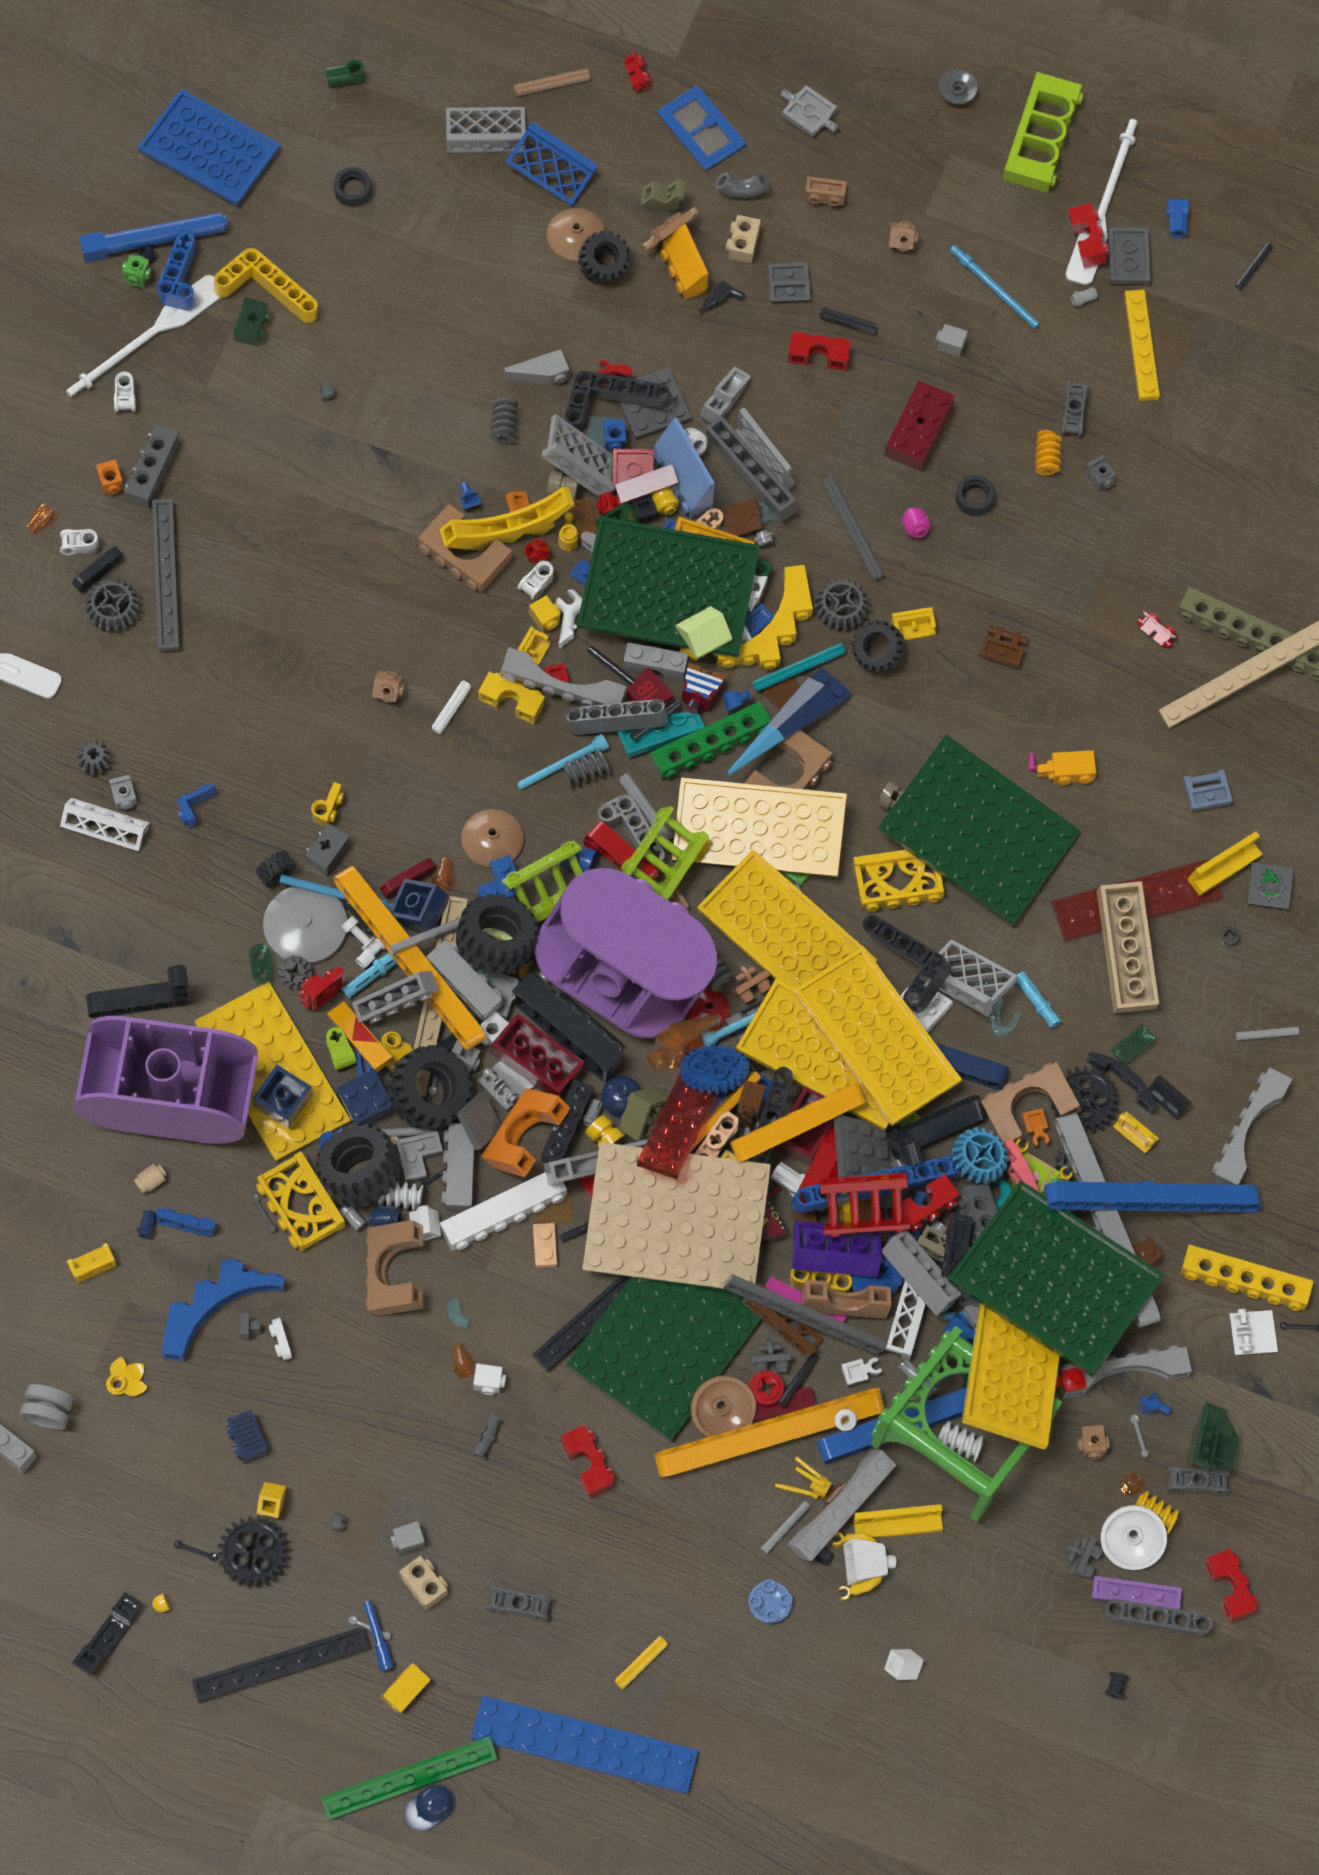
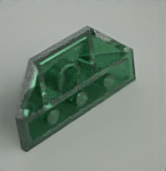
(1213, 1440)

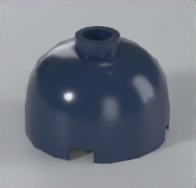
(615, 1094)

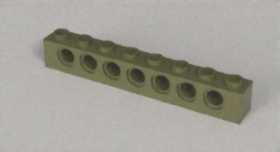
(1250, 625)

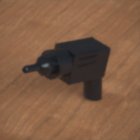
(720, 294)

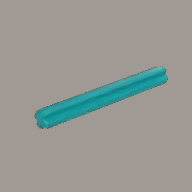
(798, 667)

